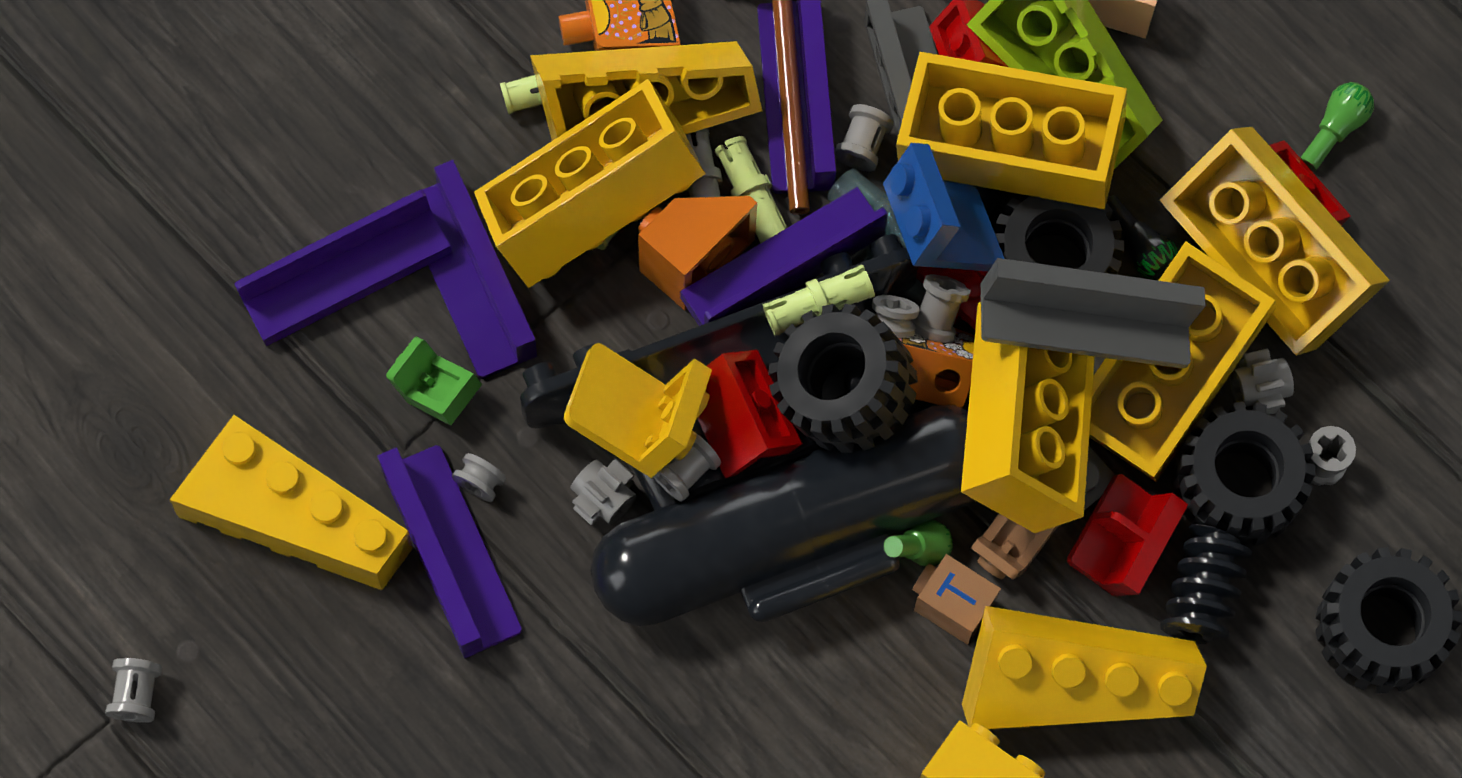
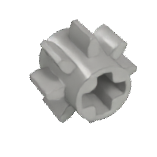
(1262, 381)
(603, 491)

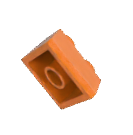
(694, 239)

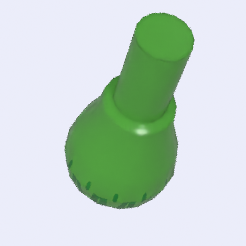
(1345, 112)
(922, 543)

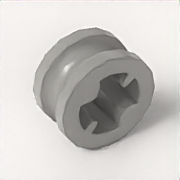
(896, 314)
(479, 477)

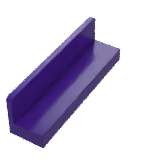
(813, 93)
(786, 258)
(343, 267)
(475, 282)
(450, 549)

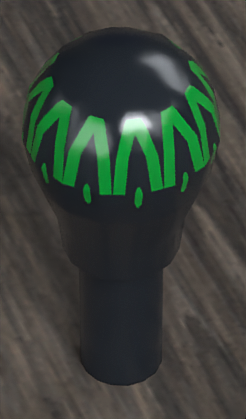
(1148, 249)

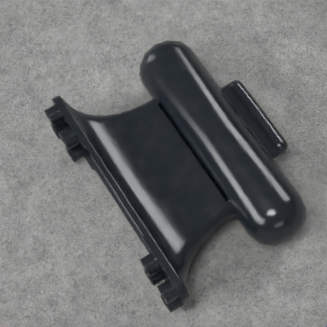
(788, 522)

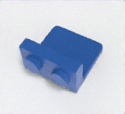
(939, 219)

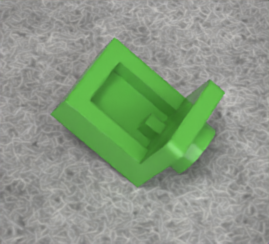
(432, 381)

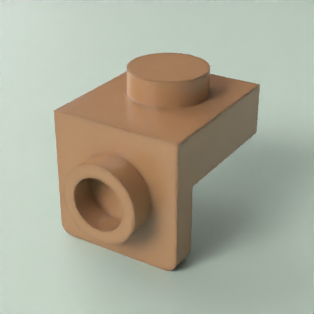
(1009, 547)

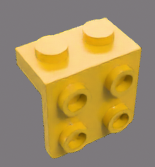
(636, 412)

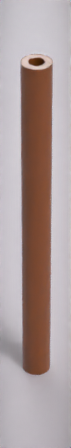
(791, 107)

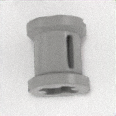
(863, 137)
(940, 308)
(1341, 445)
(682, 474)
(144, 674)

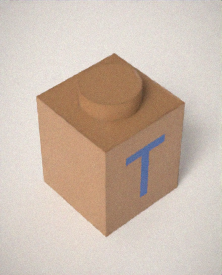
(954, 597)

